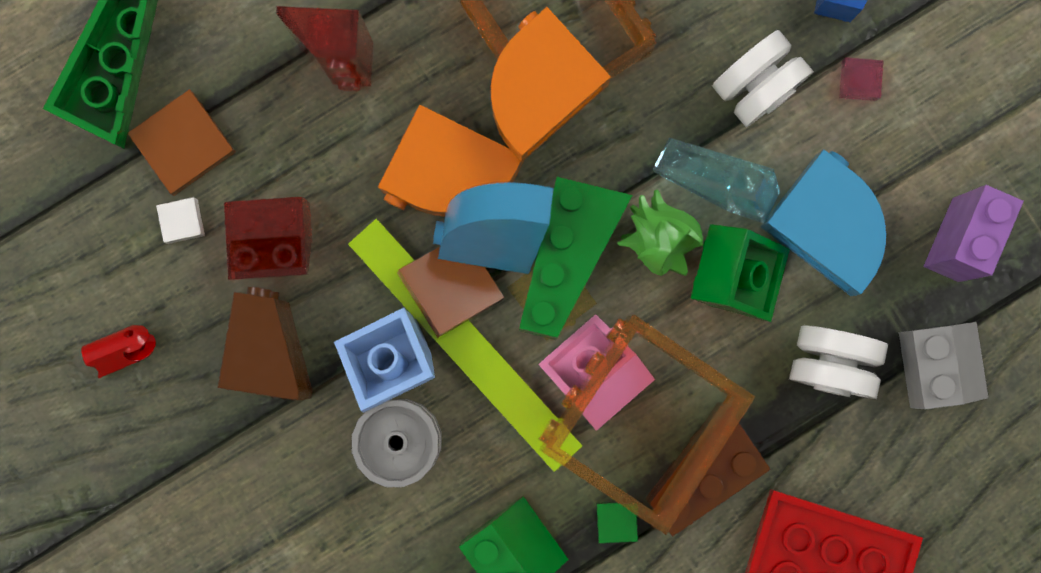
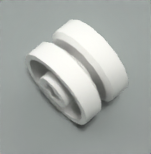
(765, 82)
(838, 362)

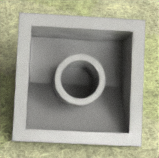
(943, 366)

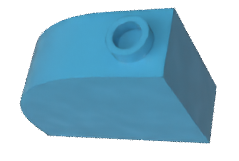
(832, 223)
(495, 226)

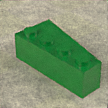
(105, 70)
(575, 239)

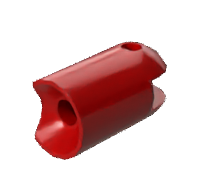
(119, 349)

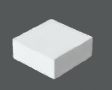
(180, 220)

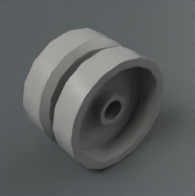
(385, 463)

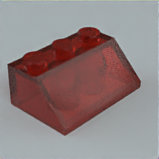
(334, 42)

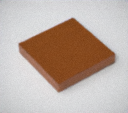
(181, 142)
(449, 290)

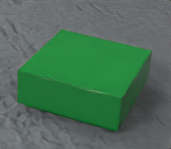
(615, 523)

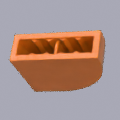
(542, 82)
(441, 161)

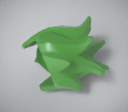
(662, 235)

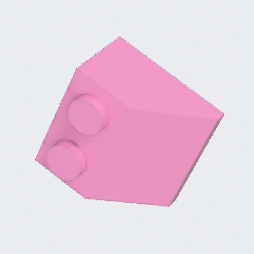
(621, 385)

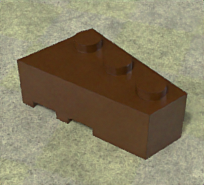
(731, 471)

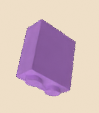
(973, 234)

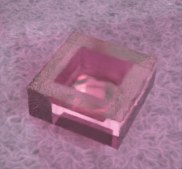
(861, 79)

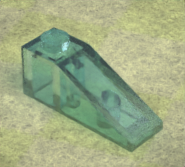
(720, 179)

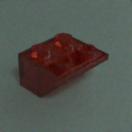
(268, 238)

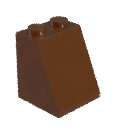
(263, 348)

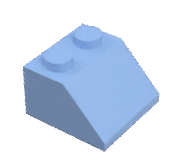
(386, 359)

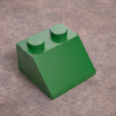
(740, 272)
(513, 543)

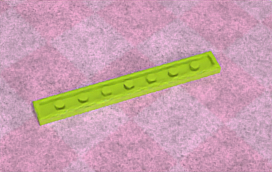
(465, 347)

